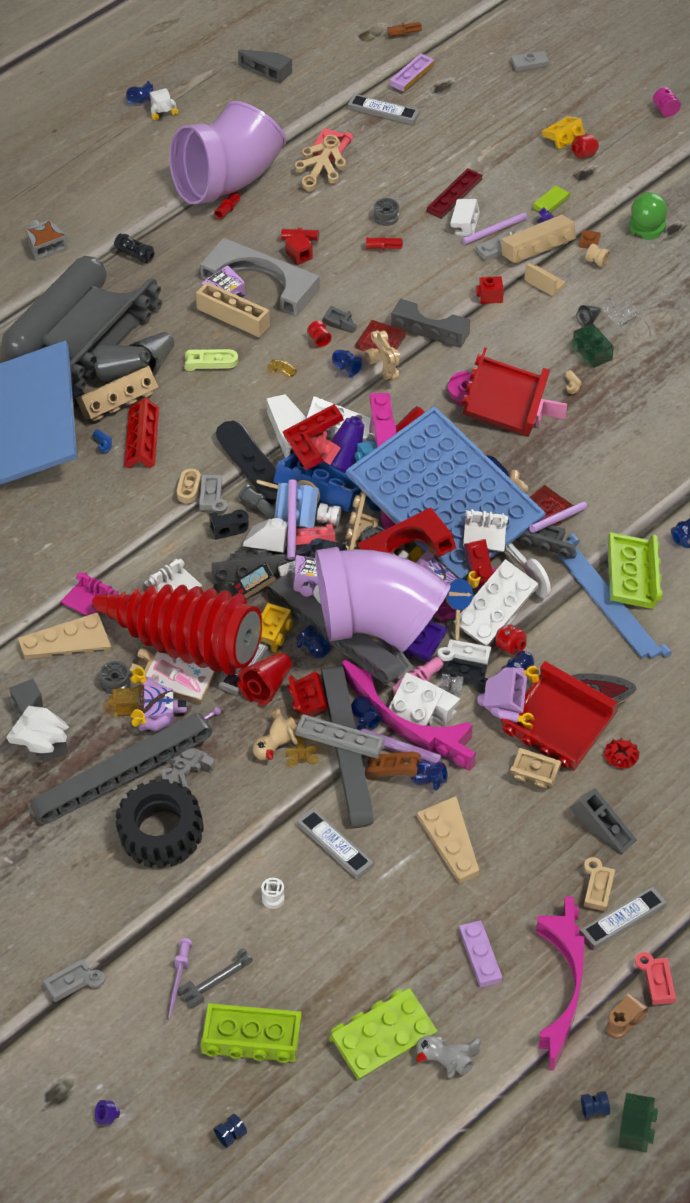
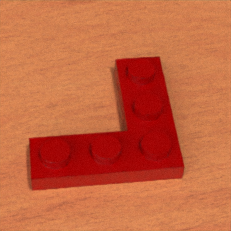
(299, 435)

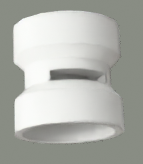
(328, 514)
(272, 893)

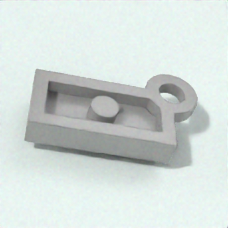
(211, 494)

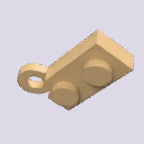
(599, 885)

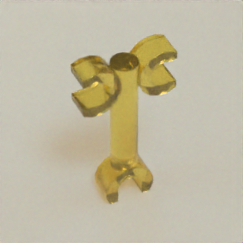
(301, 754)

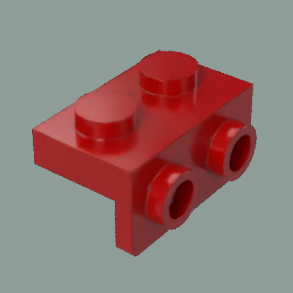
(308, 694)

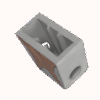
(45, 239)

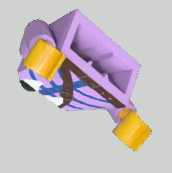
(437, 567)
(506, 694)
(155, 704)

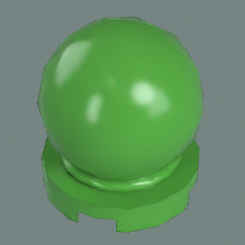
(648, 216)

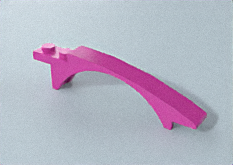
(382, 428)
(446, 741)
(565, 937)

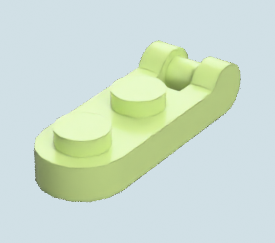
(210, 359)

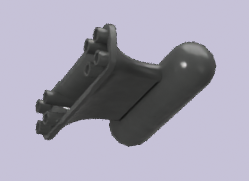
(82, 315)

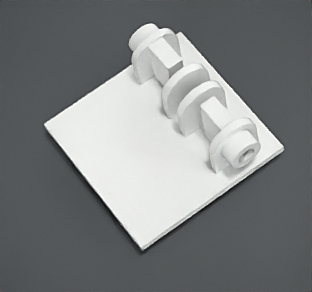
(486, 526)
(173, 575)
(416, 700)

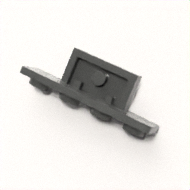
(549, 540)
(243, 562)

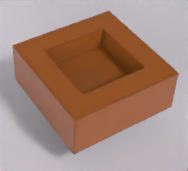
(588, 238)

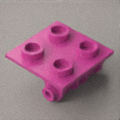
(82, 594)

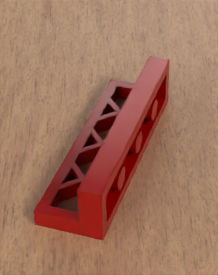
(145, 433)

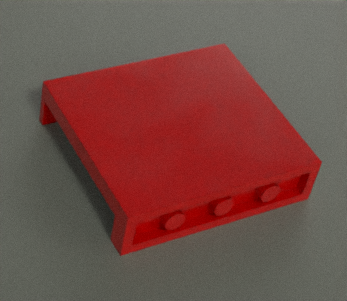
(504, 395)
(566, 716)

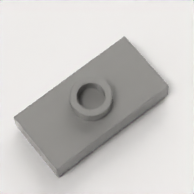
(530, 61)

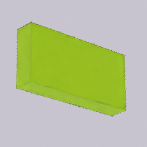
(552, 199)

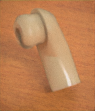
(574, 382)
(514, 476)

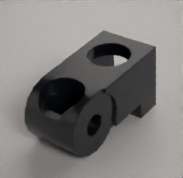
(228, 524)

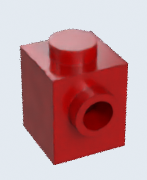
(299, 248)
(490, 290)

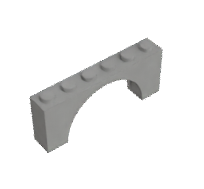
(298, 283)

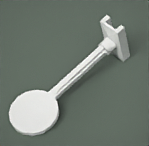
(533, 570)

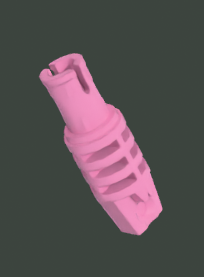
(423, 672)

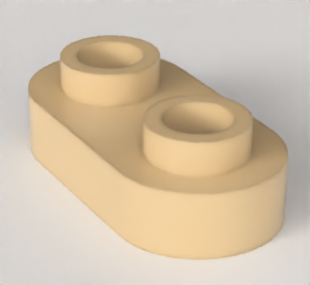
(188, 485)

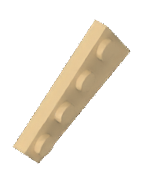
(73, 636)
(449, 835)

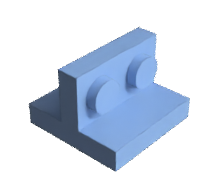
(305, 504)

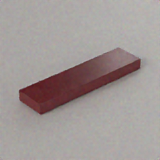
(457, 190)

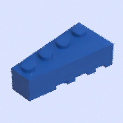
(333, 485)

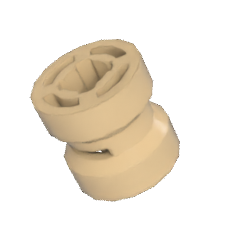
(597, 255)

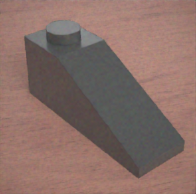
(268, 64)
(603, 821)

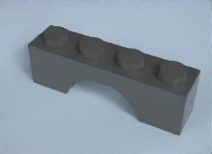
(450, 330)
(27, 695)

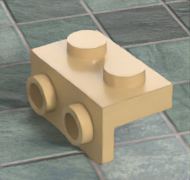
(535, 768)

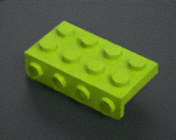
(634, 570)
(251, 1033)
(382, 1033)

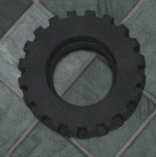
(157, 798)

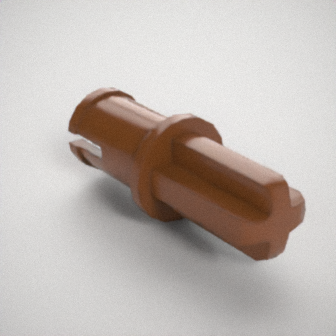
(404, 29)

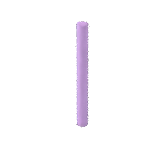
(492, 229)
(292, 488)
(558, 517)

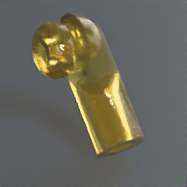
(283, 365)

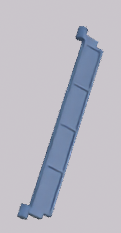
(615, 611)

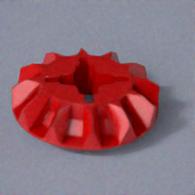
(620, 760)

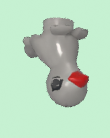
(454, 1056)

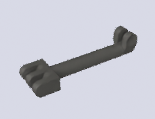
(193, 994)

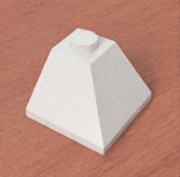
(268, 535)

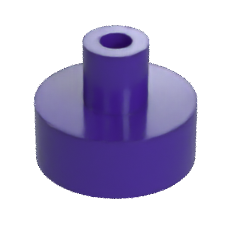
(546, 215)
(106, 1112)

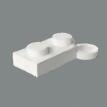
(465, 651)

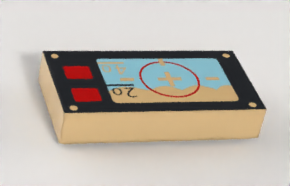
(254, 580)

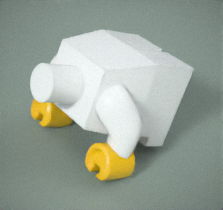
(161, 102)

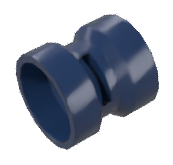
(595, 1105)
(230, 1130)

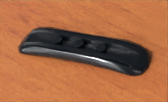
(247, 456)

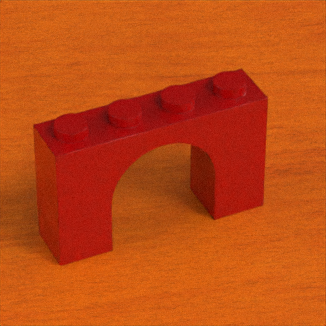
(422, 527)

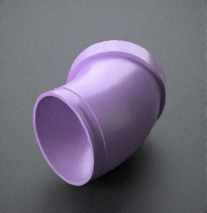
(224, 154)
(376, 595)

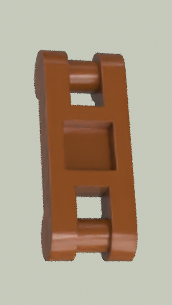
(393, 764)

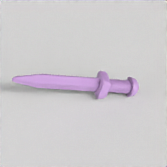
(180, 962)

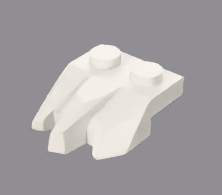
(38, 730)

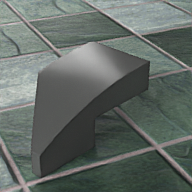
(339, 319)

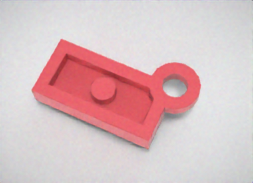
(325, 447)
(658, 978)

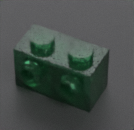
(592, 345)
(636, 1122)

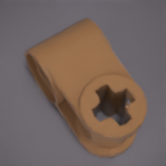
(625, 1016)

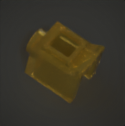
(124, 701)

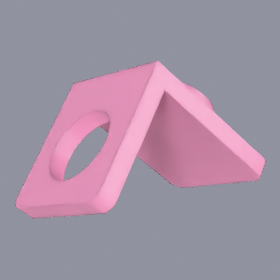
(552, 409)

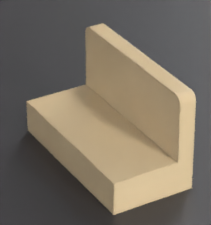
(543, 280)

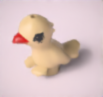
(280, 733)

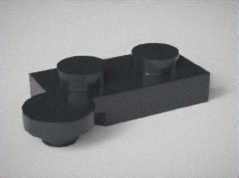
(317, 544)
(473, 672)

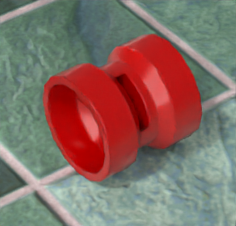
(319, 333)

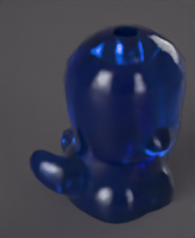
(139, 94)
(346, 360)
(681, 533)
(316, 643)
(521, 660)
(366, 713)
(431, 773)

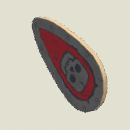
(611, 686)

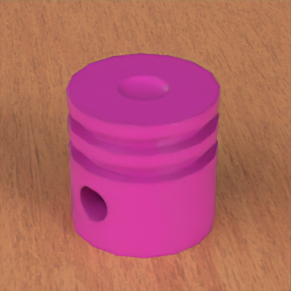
(666, 102)

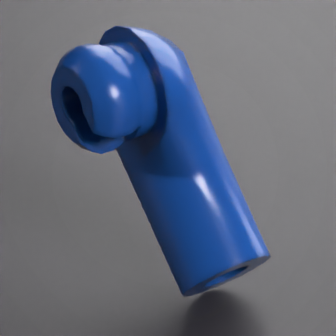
(105, 441)

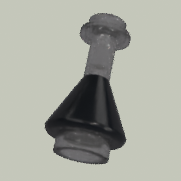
(588, 314)

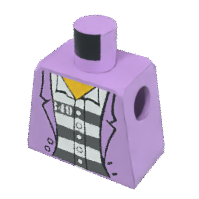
(229, 281)
(305, 575)

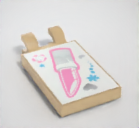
(185, 679)

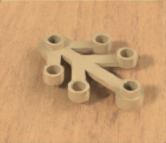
(320, 161)
(388, 354)

